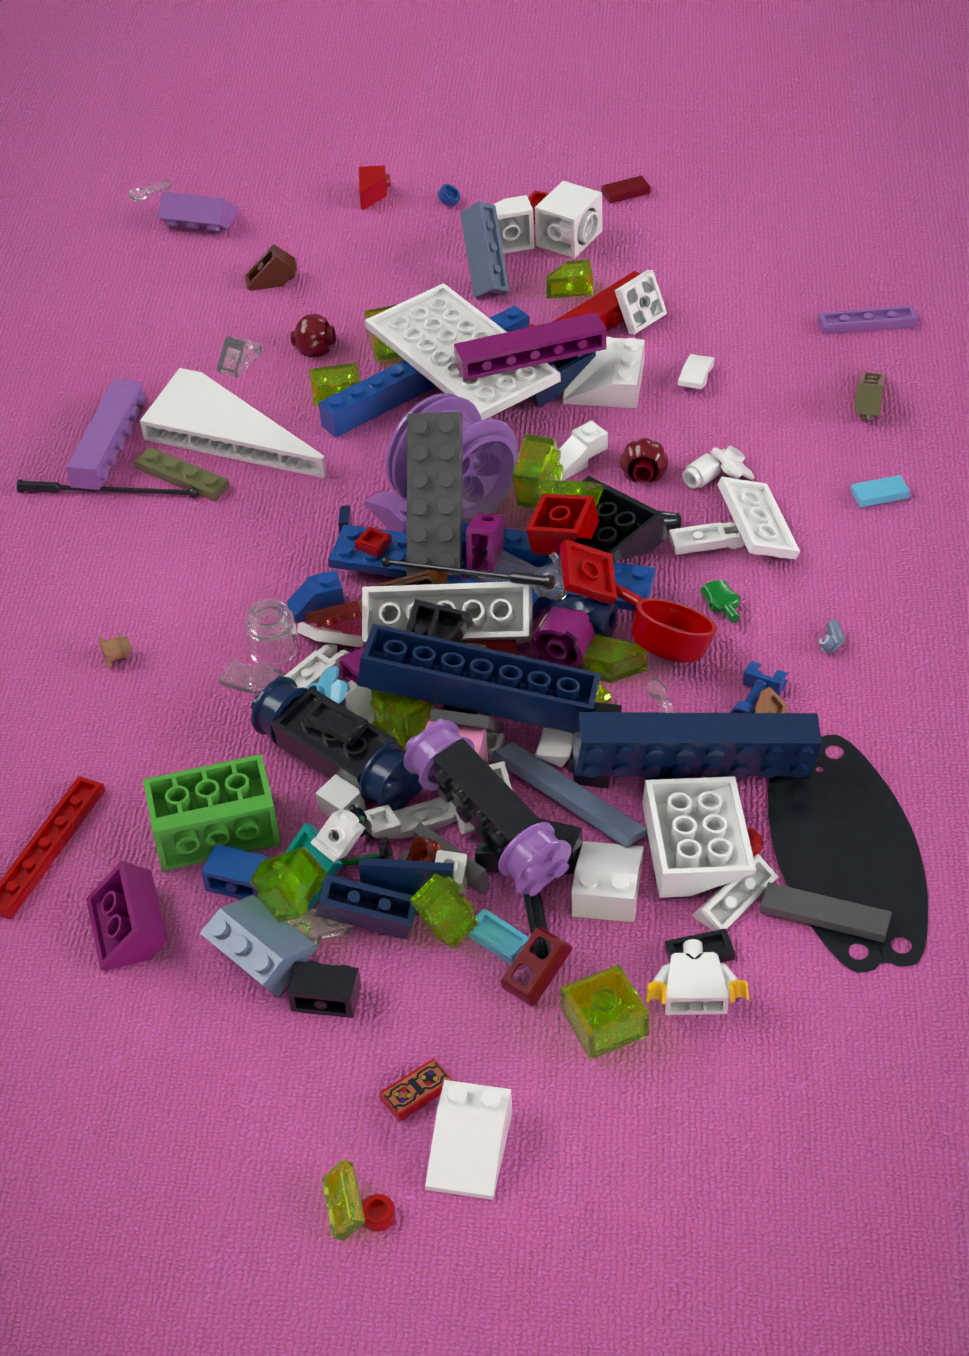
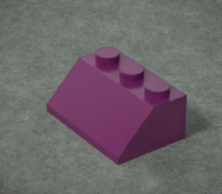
(126, 917)

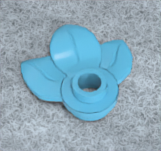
(331, 686)

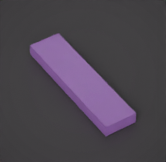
(867, 319)

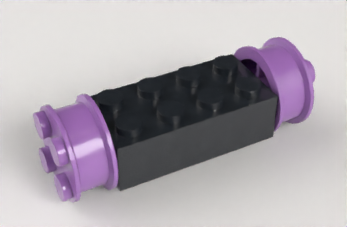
(520, 841)

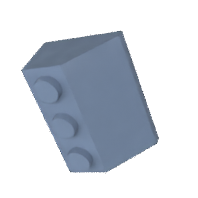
(258, 942)

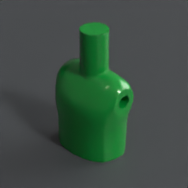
(721, 599)

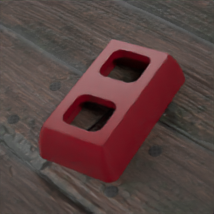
(544, 969)

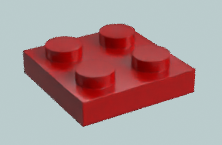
(588, 572)

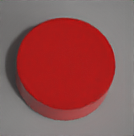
(378, 1212)

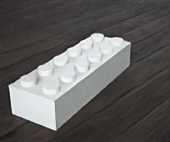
(496, 608)

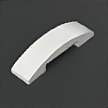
(400, 822)

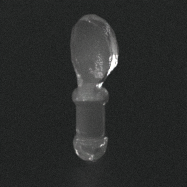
(141, 193)
(657, 690)

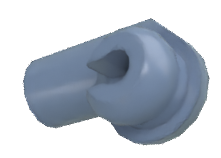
(834, 638)

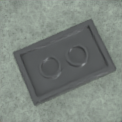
(466, 719)

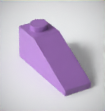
(389, 509)

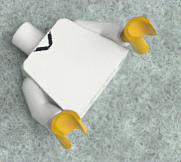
(696, 983)

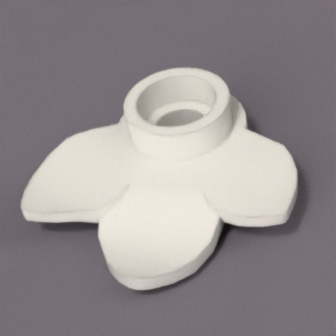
(732, 462)

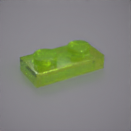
(343, 1200)

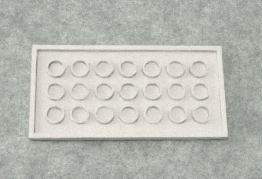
(425, 336)

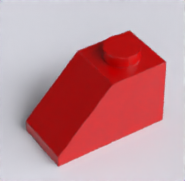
(372, 184)

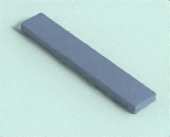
(570, 794)

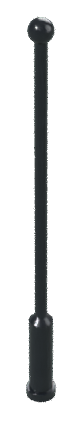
(56, 487)
(515, 577)

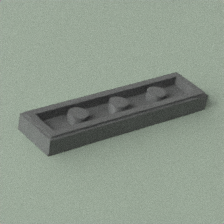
(826, 912)

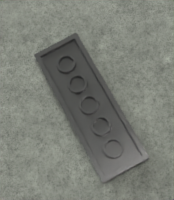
(434, 489)

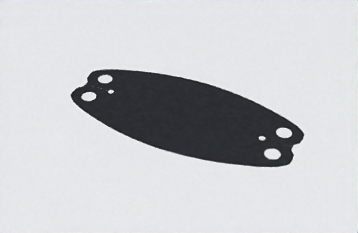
(852, 843)

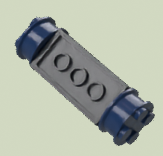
(371, 764)

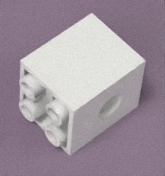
(568, 219)

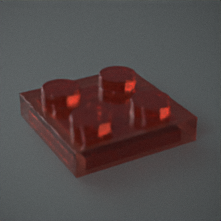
(330, 615)

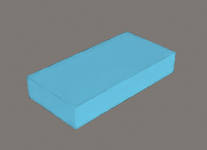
(880, 491)
(498, 936)

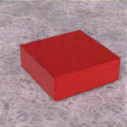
(373, 542)

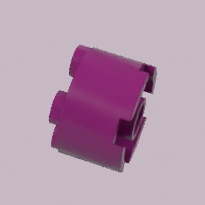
(563, 636)

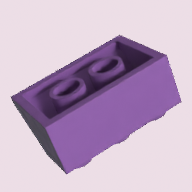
(196, 211)

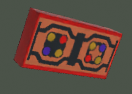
(415, 1089)

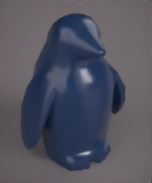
(601, 617)

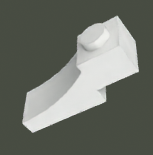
(583, 444)

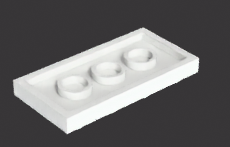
(758, 518)

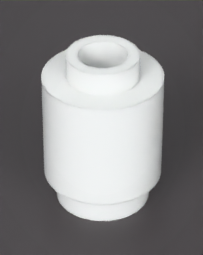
(701, 471)

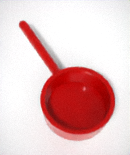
(669, 628)

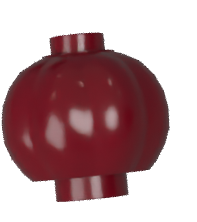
(313, 335)
(639, 460)

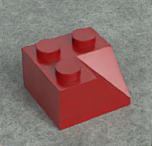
(561, 518)

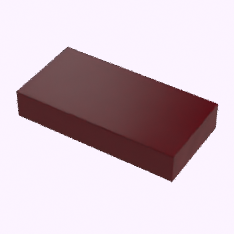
(625, 189)

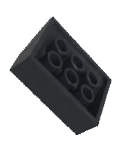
(625, 525)

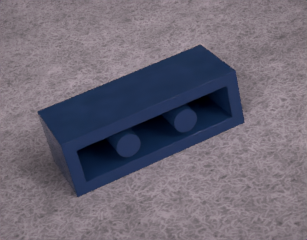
(366, 906)

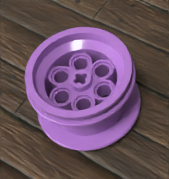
(488, 455)

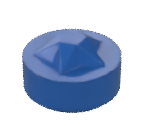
(449, 195)

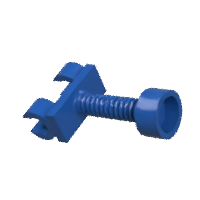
(758, 682)

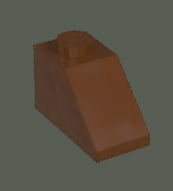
(271, 270)

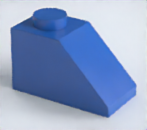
(316, 593)

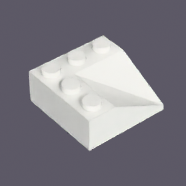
(611, 376)

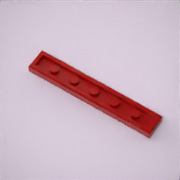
(47, 844)

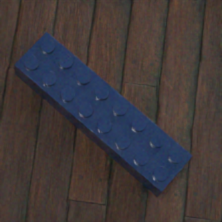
(476, 678)
(696, 744)

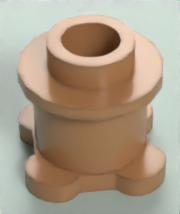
(115, 648)

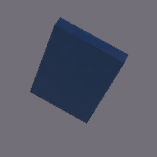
(401, 875)

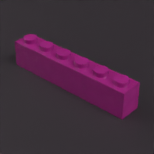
(530, 346)

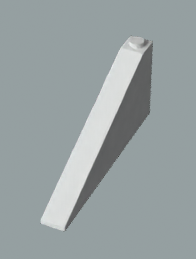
(209, 419)

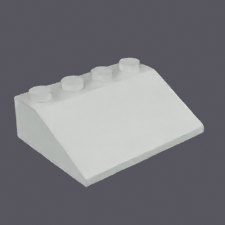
(696, 834)

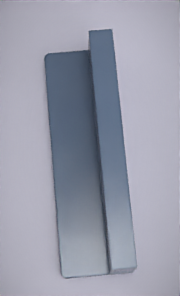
(484, 249)

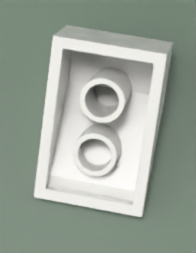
(515, 223)
(607, 881)
(469, 1139)

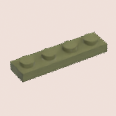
(181, 473)

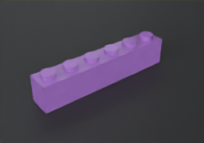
(106, 434)

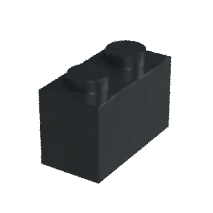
(324, 989)

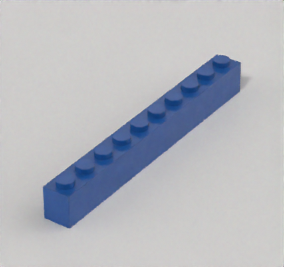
(391, 387)

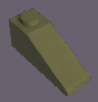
(869, 394)

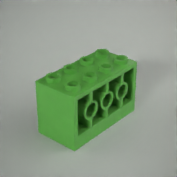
(209, 807)

